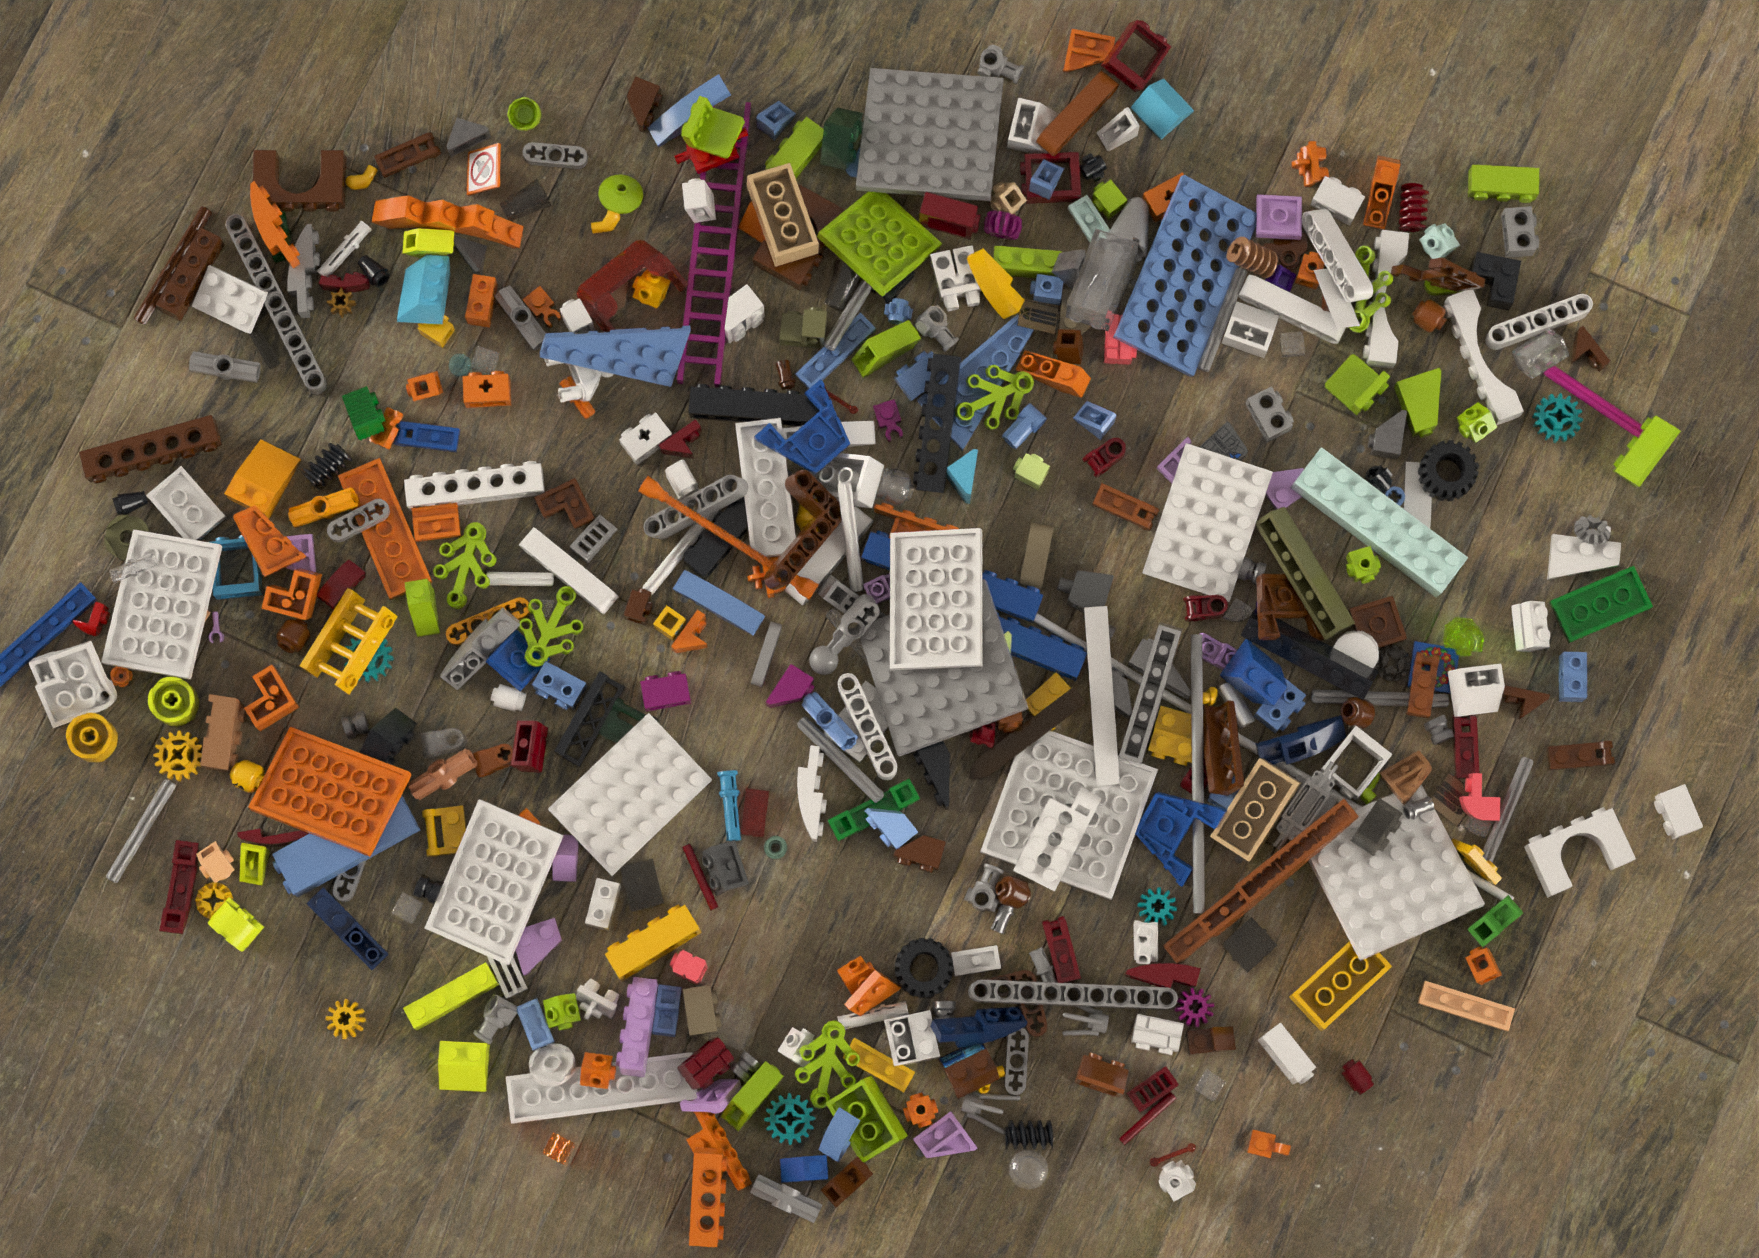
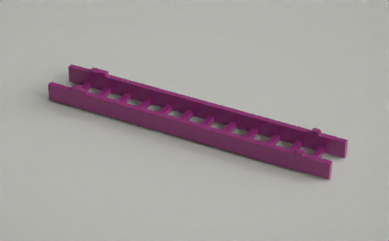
(693, 272)

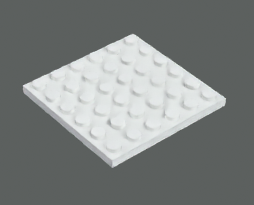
(1057, 770)
(1397, 891)

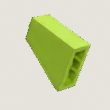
(885, 348)
(1420, 399)
(422, 607)
(752, 1095)

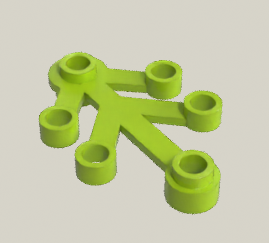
(1360, 311)
(997, 395)
(466, 562)
(549, 630)
(827, 1061)

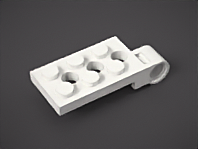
(1082, 813)

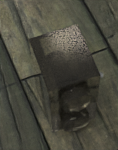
(1376, 827)

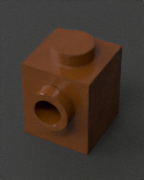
(1069, 346)

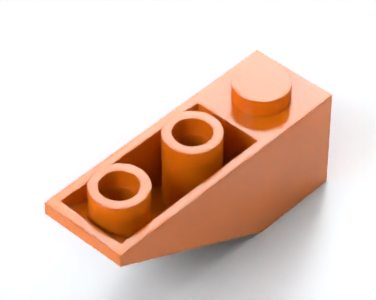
(1381, 192)
(1055, 373)

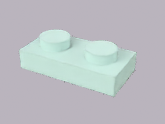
(1087, 217)

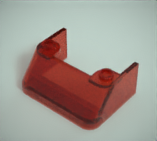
(597, 289)

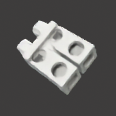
(952, 284)

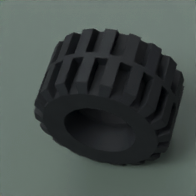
(1456, 454)
(927, 947)

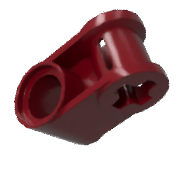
(1104, 457)
(1203, 607)

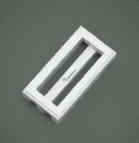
(515, 990)

